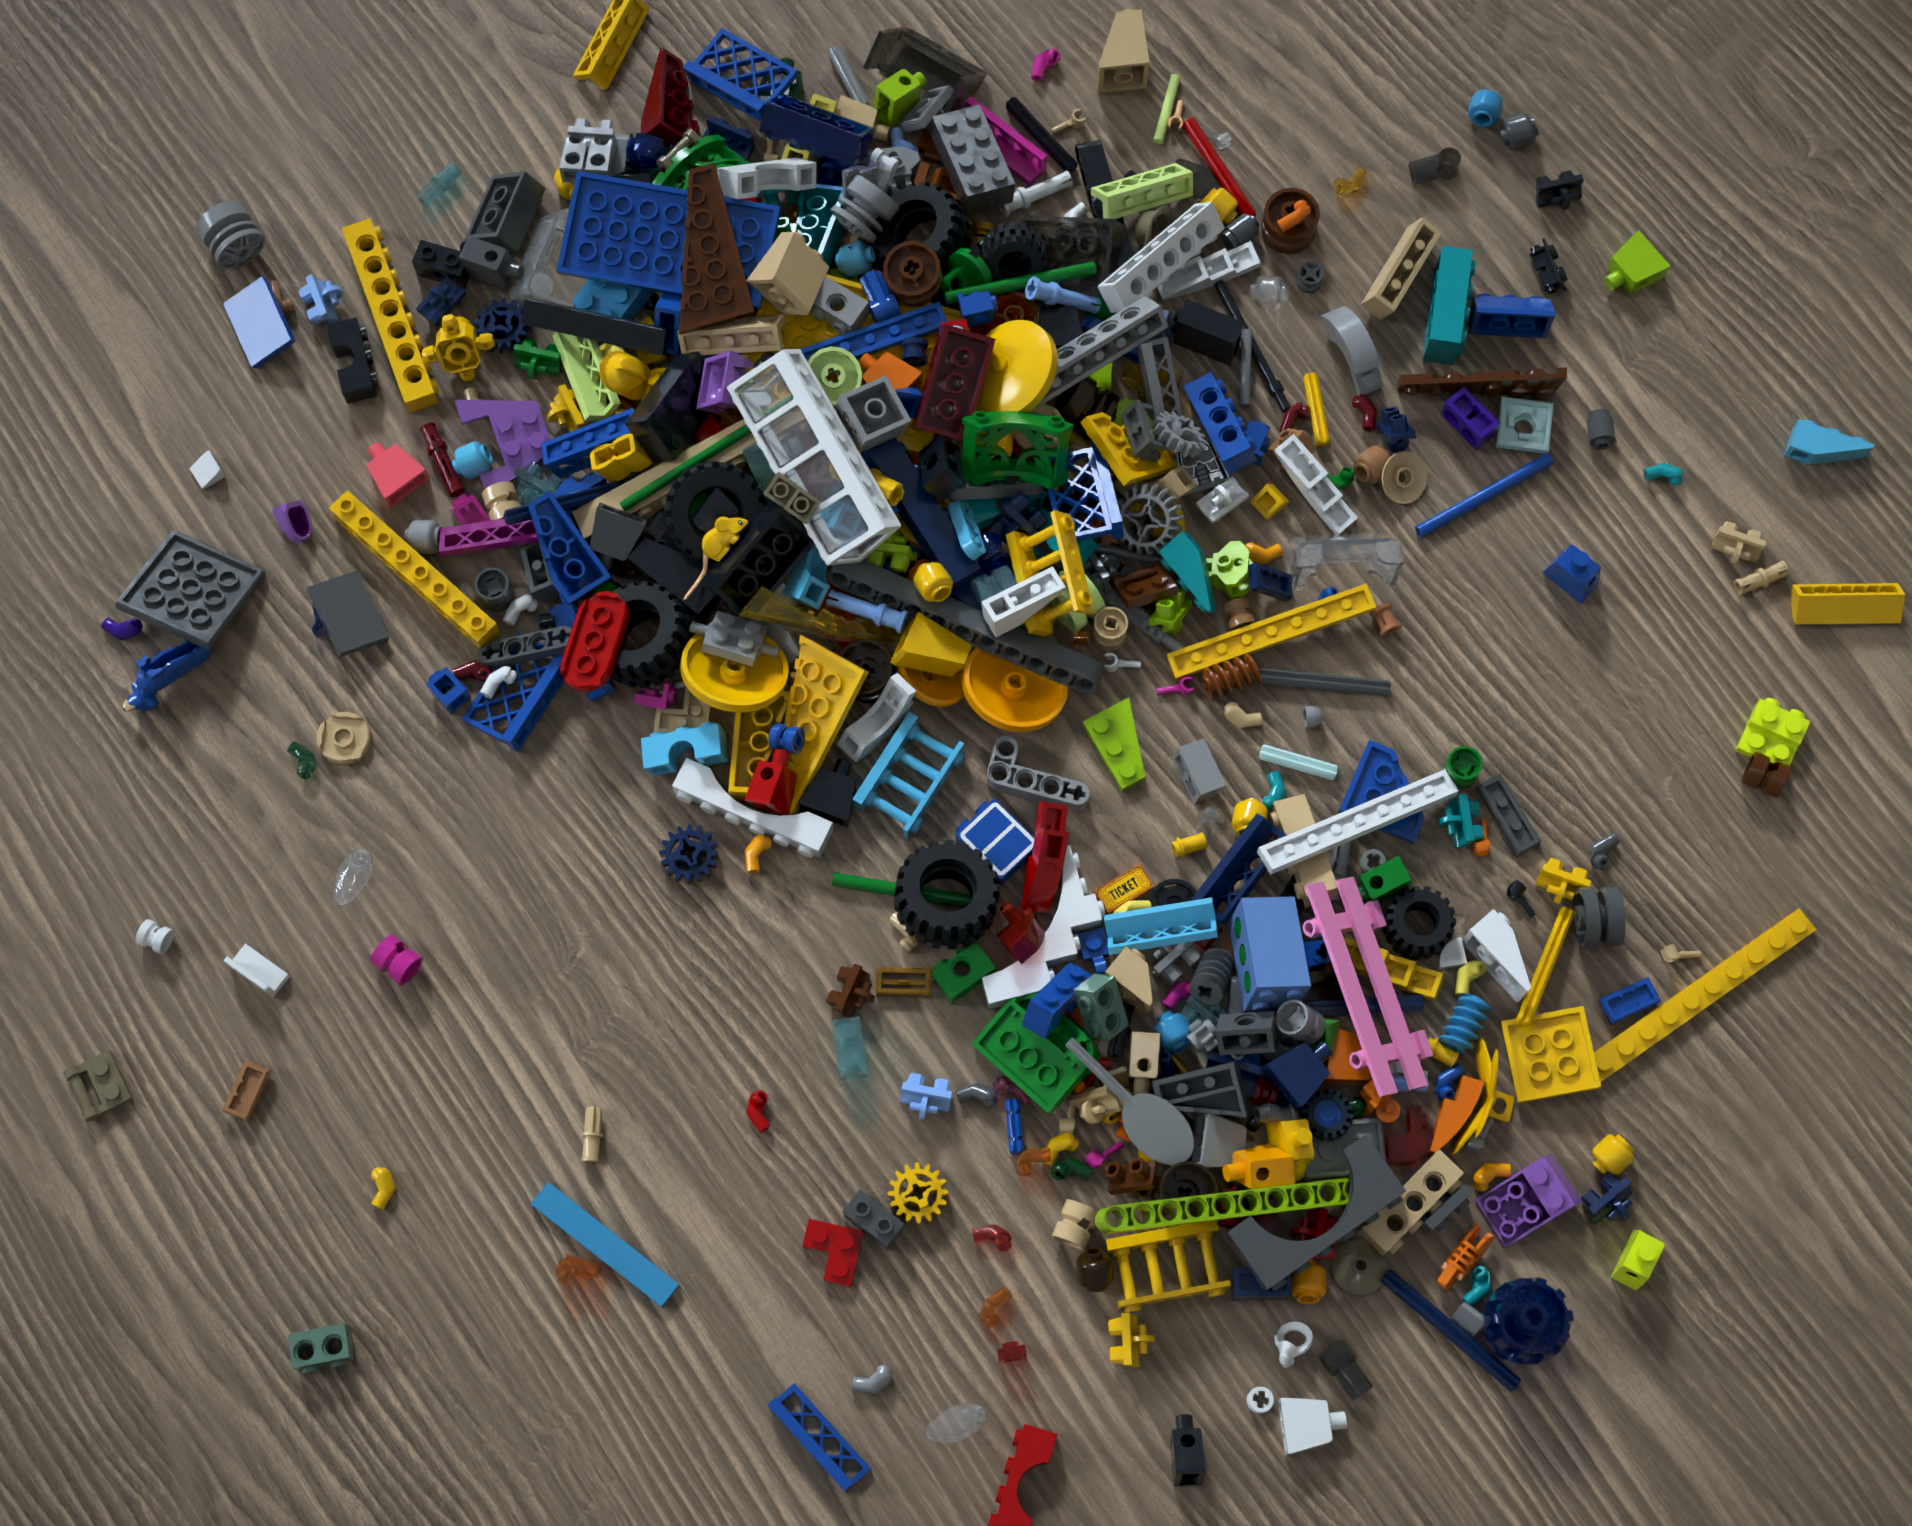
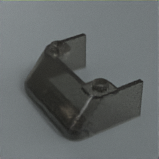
(912, 51)

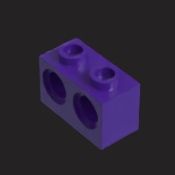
(1470, 418)

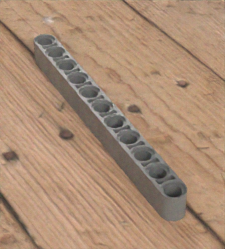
(967, 622)

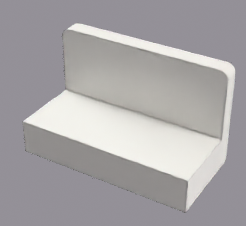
(258, 970)

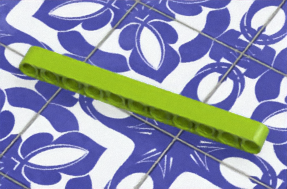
(1231, 1206)

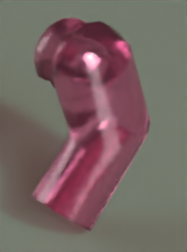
(1004, 1084)

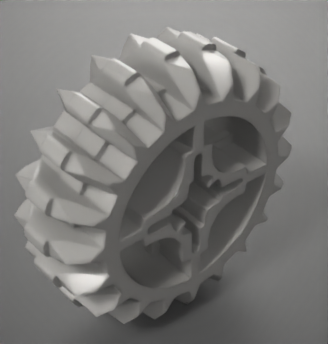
(1155, 499)

